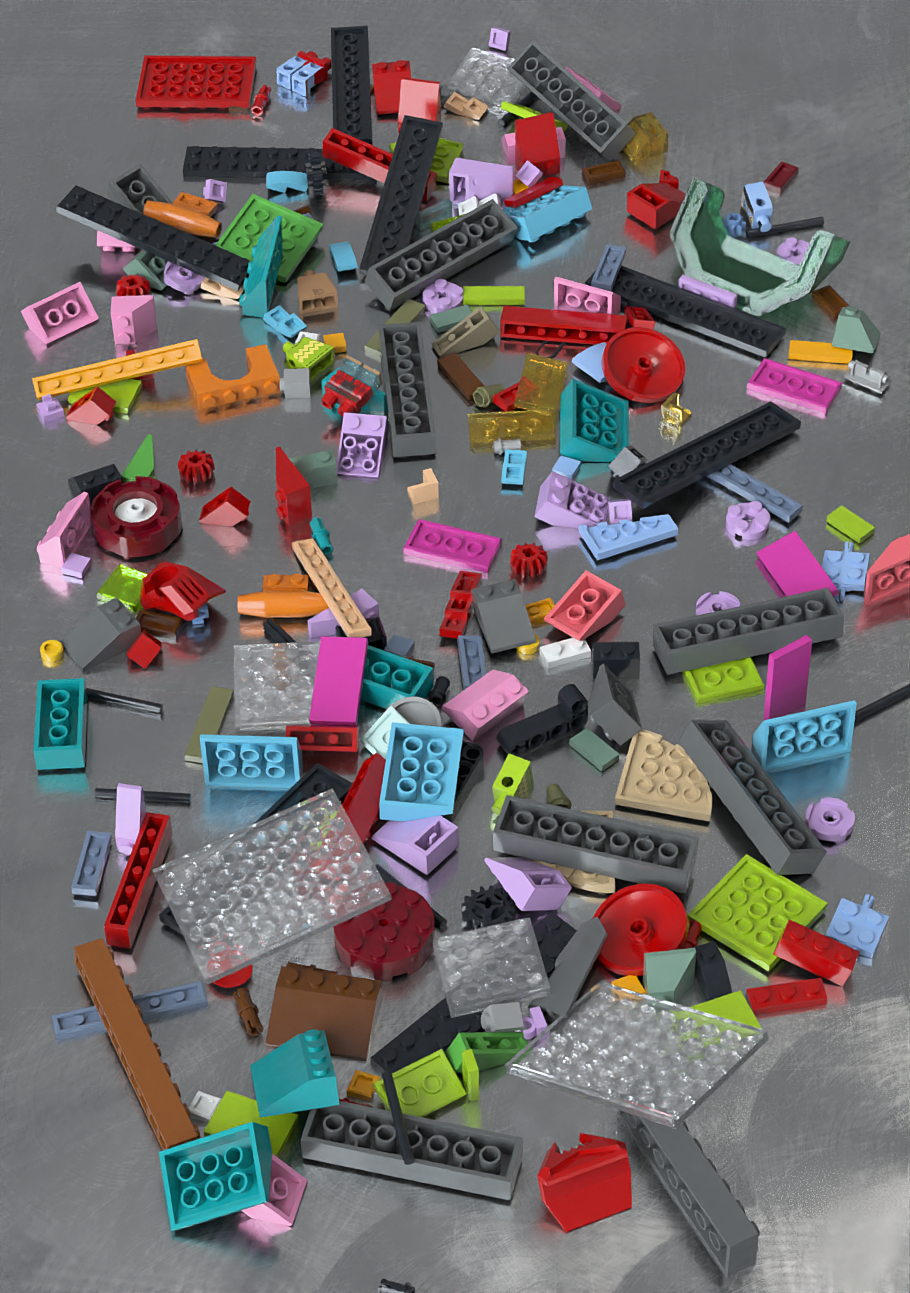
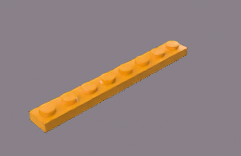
(117, 369)

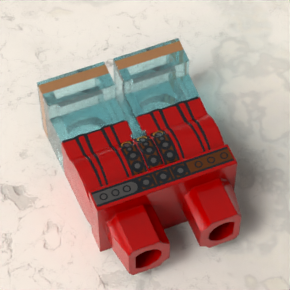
(351, 386)

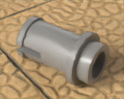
(500, 445)

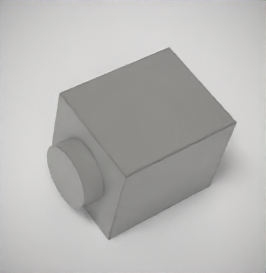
(296, 383)
(502, 1018)

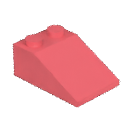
(889, 572)
(586, 607)

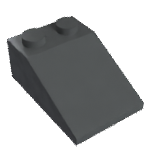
(135, 189)
(502, 616)
(102, 635)
(613, 707)

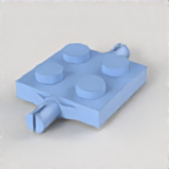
(846, 569)
(858, 926)

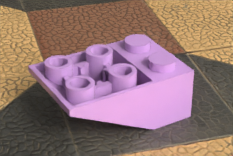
(479, 179)
(362, 445)
(569, 503)
(420, 841)
(530, 883)

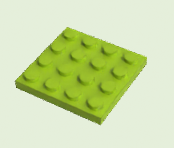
(753, 908)

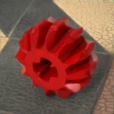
(133, 286)
(196, 466)
(528, 560)

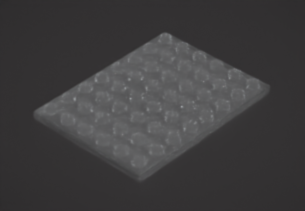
(271, 885)
(637, 1054)

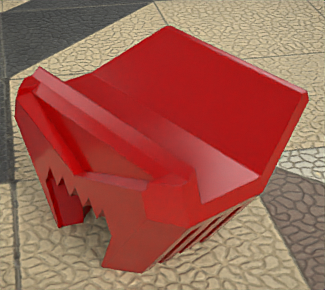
(177, 590)
(586, 1181)

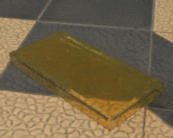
(540, 384)
(528, 426)

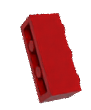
(325, 737)
(816, 952)

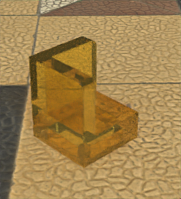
(672, 413)

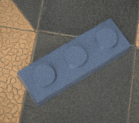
(608, 267)
(471, 659)
(91, 863)

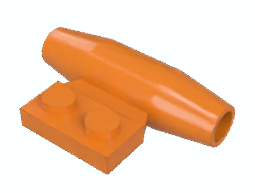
(187, 214)
(282, 598)

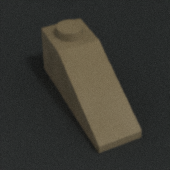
(467, 334)

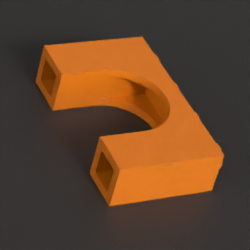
(212, 391)

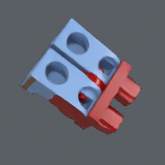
(303, 72)

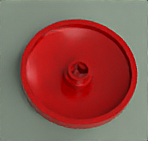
(643, 365)
(640, 922)

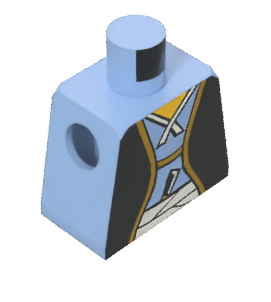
(756, 206)

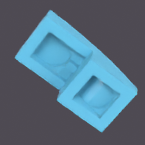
(282, 179)
(343, 256)
(283, 322)
(514, 467)

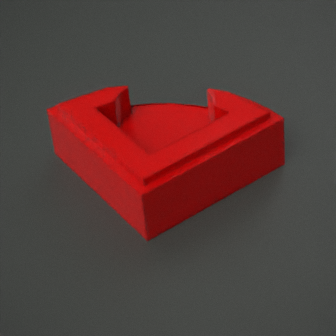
(666, 177)

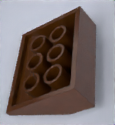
(328, 1002)

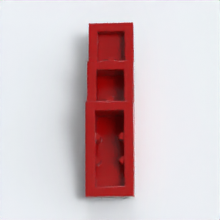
(460, 604)

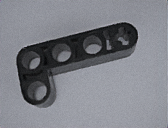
(546, 725)
(470, 769)

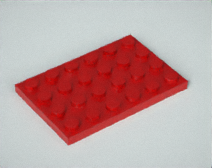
(196, 81)

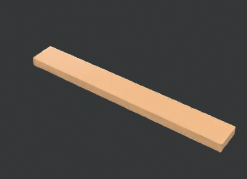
(331, 588)

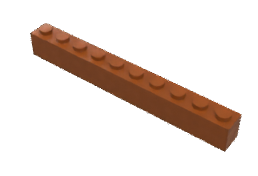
(134, 1045)

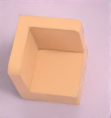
(425, 491)

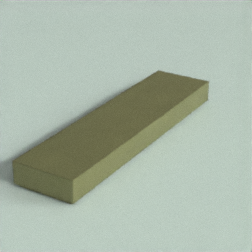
(407, 313)
(210, 720)

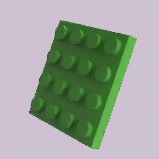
(254, 218)

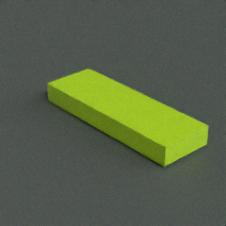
(493, 295)

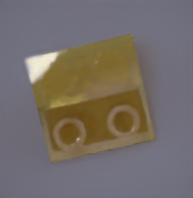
(649, 139)

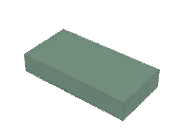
(447, 319)
(594, 749)

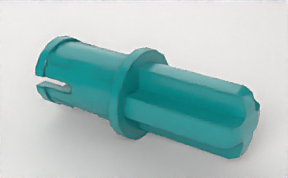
(321, 536)

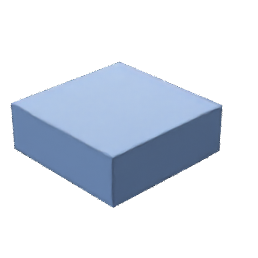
(567, 467)

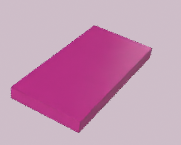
(794, 385)
(452, 546)
(794, 566)
(787, 678)
(338, 681)

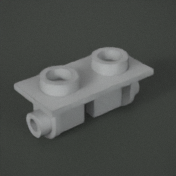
(872, 379)

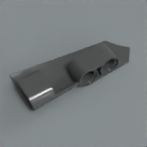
(571, 970)

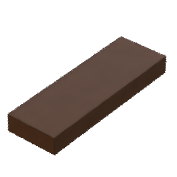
(459, 375)

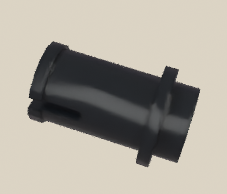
(438, 694)
(394, 1287)

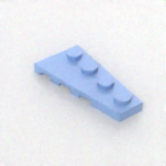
(627, 535)

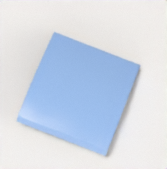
(590, 361)

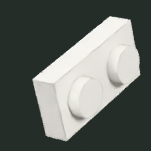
(564, 652)

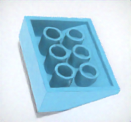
(549, 212)
(804, 736)
(251, 761)
(420, 772)

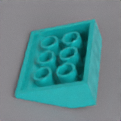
(263, 271)
(592, 423)
(296, 1076)
(217, 1175)

